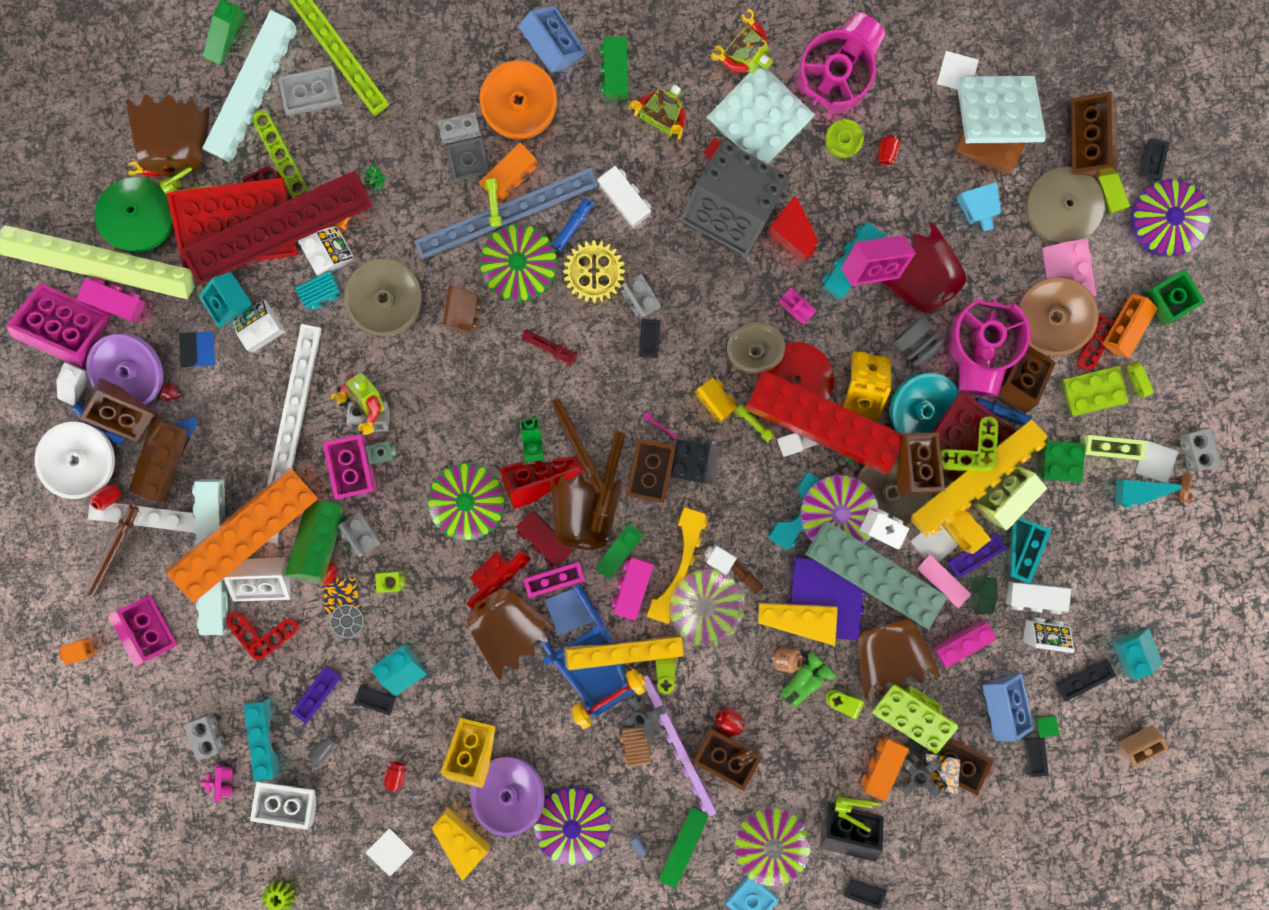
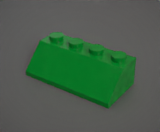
(315, 542)

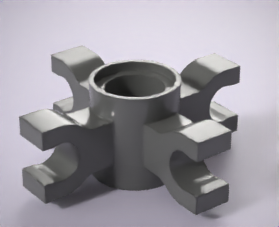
(644, 716)
(927, 770)

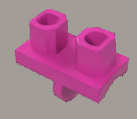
(797, 306)
(220, 791)

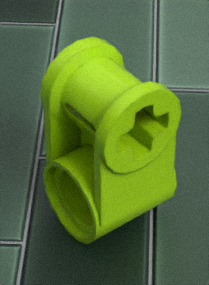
(665, 671)
(846, 704)

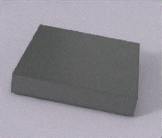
(468, 159)

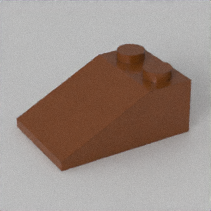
(998, 156)

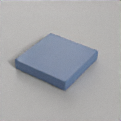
(567, 611)

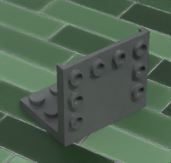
(734, 198)

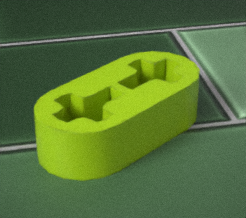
(1139, 379)

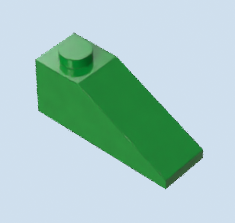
(222, 31)
(619, 551)

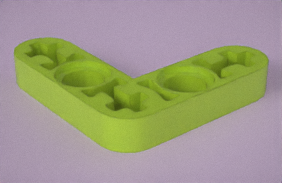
(977, 457)

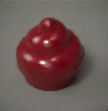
(169, 392)

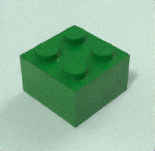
(1174, 296)
(1061, 461)

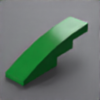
(683, 847)

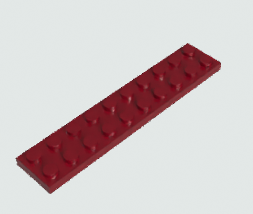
(277, 227)

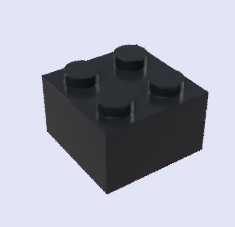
(696, 462)

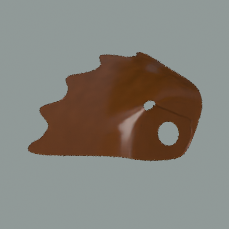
(166, 131)
(574, 515)
(506, 630)
(893, 656)

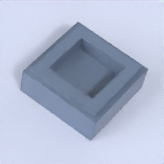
(638, 845)

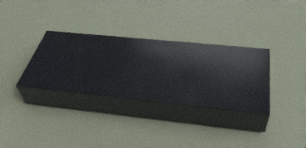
(1085, 679)

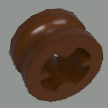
(744, 756)

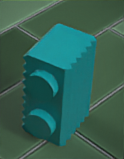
(319, 290)

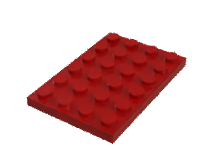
(212, 209)

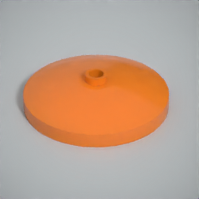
(514, 83)

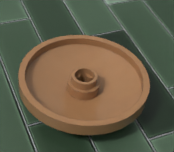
(1060, 315)

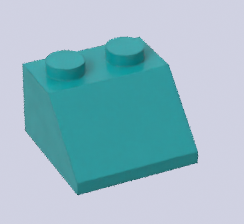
(224, 299)
(1138, 654)
(399, 670)

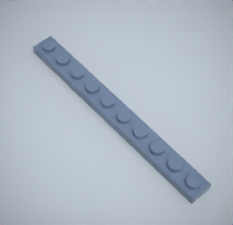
(509, 212)

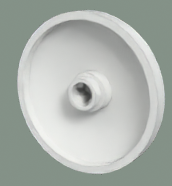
(74, 460)

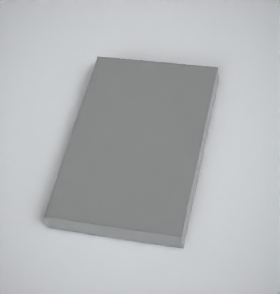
(310, 90)

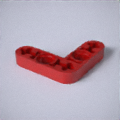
(1095, 358)
(257, 640)

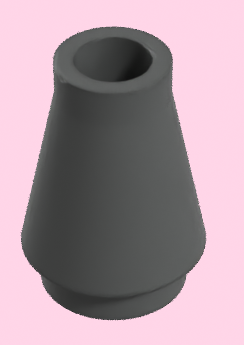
(321, 751)

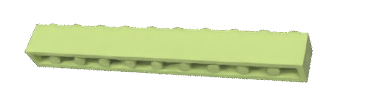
(96, 262)

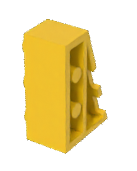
(967, 532)
(460, 842)

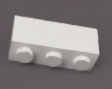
(624, 196)
(1038, 597)

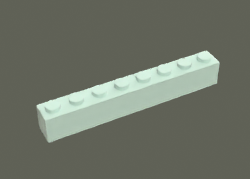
(250, 86)
(209, 514)

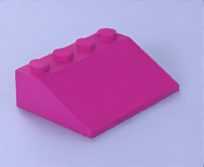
(58, 324)

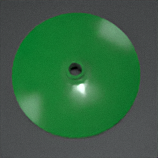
(134, 215)

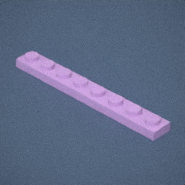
(680, 751)

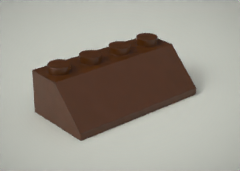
(1094, 135)
(159, 460)

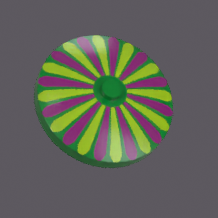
(518, 262)
(466, 501)

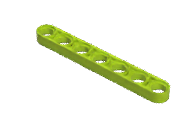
(273, 147)

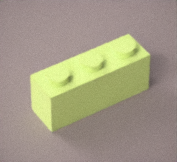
(1113, 447)

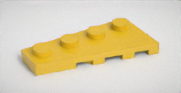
(804, 620)

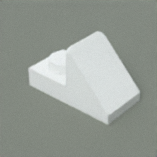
(794, 443)

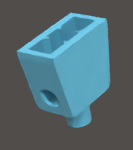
(981, 205)

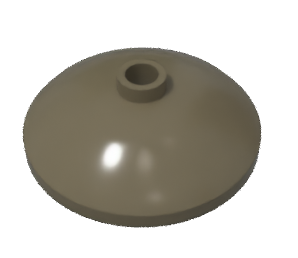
(752, 340)

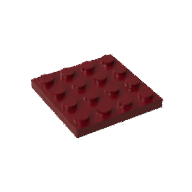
(960, 430)

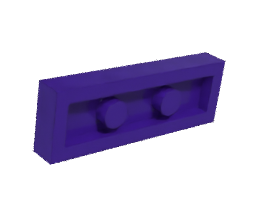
(966, 562)
(316, 694)

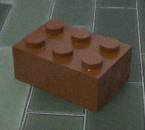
(650, 470)
(717, 756)

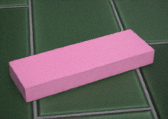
(943, 581)

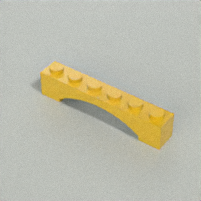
(691, 523)
(611, 654)

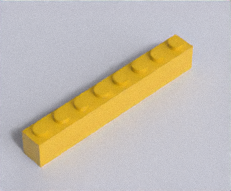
(974, 483)

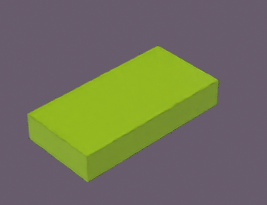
(1113, 192)

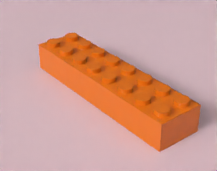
(241, 535)

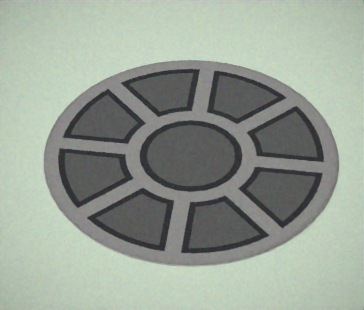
(346, 621)

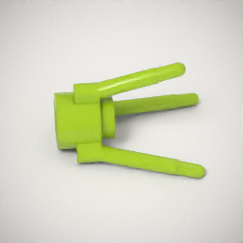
(173, 184)
(845, 804)

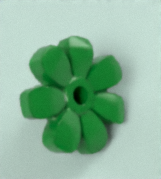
(373, 177)

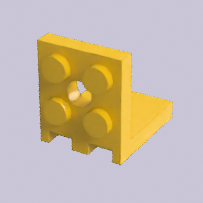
(868, 384)

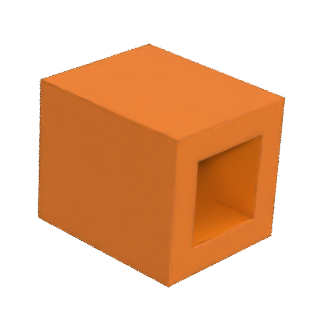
(76, 651)

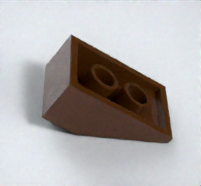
(461, 310)
(1026, 380)
(116, 411)
(920, 465)
(974, 765)

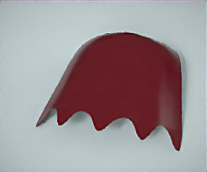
(929, 273)

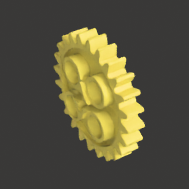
(611, 271)

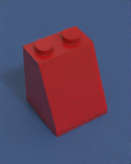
(794, 231)

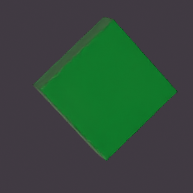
(1047, 726)

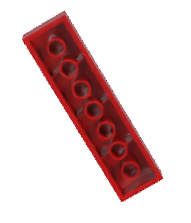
(825, 422)

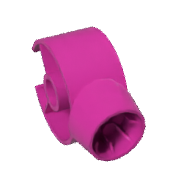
(860, 38)
(978, 376)

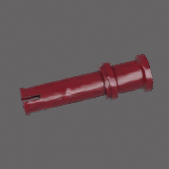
(558, 351)

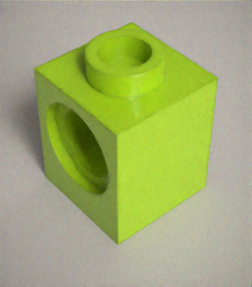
(382, 585)

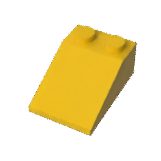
(715, 399)
(469, 753)

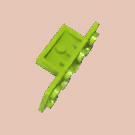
(916, 717)

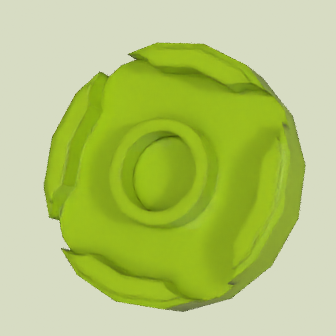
(844, 138)

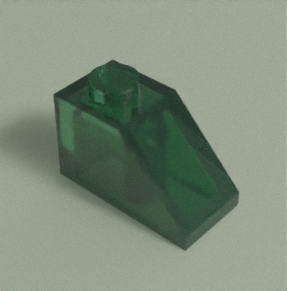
(984, 594)

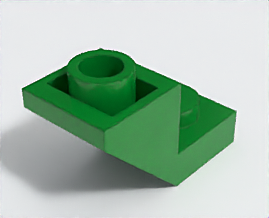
(531, 439)

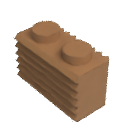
(1143, 745)
(636, 746)

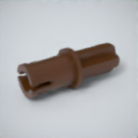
(746, 577)

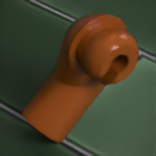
(1184, 495)

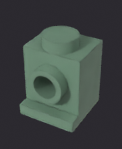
(373, 455)

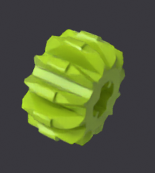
(282, 900)

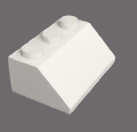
(259, 580)
(283, 805)

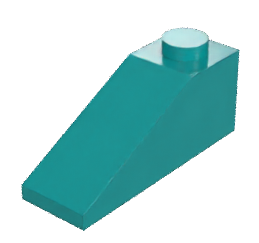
(1140, 492)

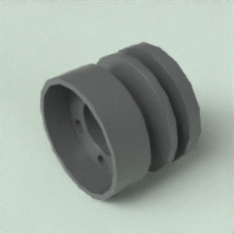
(919, 341)

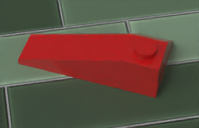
(532, 481)

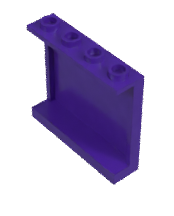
(821, 586)

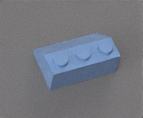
(552, 38)
(1008, 707)

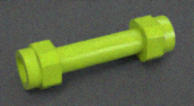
(495, 219)
(766, 433)

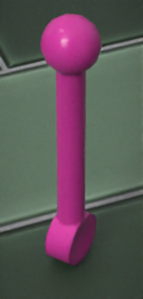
(647, 416)

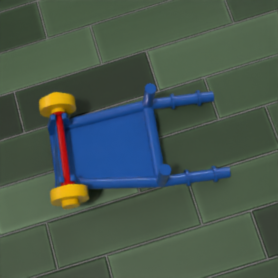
(596, 686)

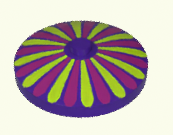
(1170, 218)
(572, 826)

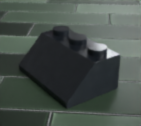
(849, 839)

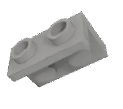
(641, 296)
(359, 534)

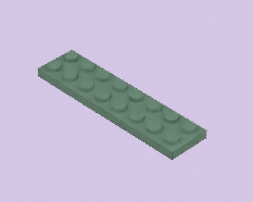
(876, 575)

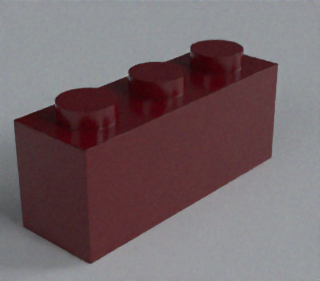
(543, 539)

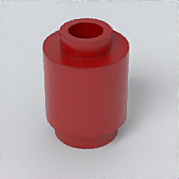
(888, 150)
(105, 497)
(394, 776)

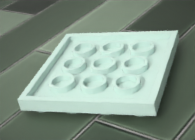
(1000, 109)
(760, 115)

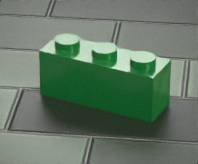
(614, 68)

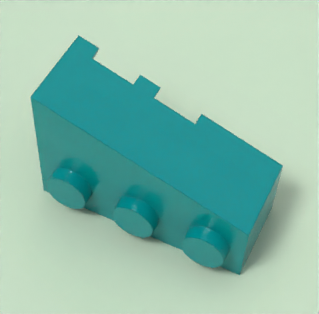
(1026, 548)

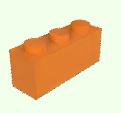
(511, 171)
(1130, 325)
(884, 768)

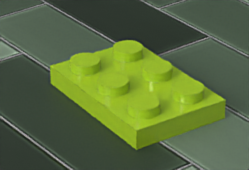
(1095, 391)

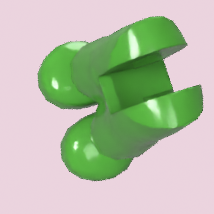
(806, 682)

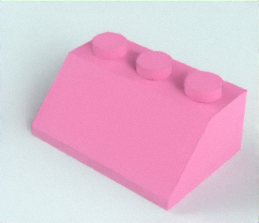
(1070, 261)

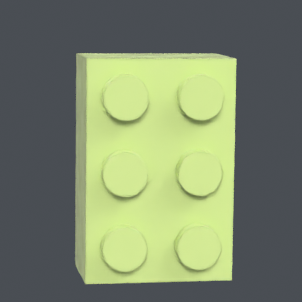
(1010, 497)

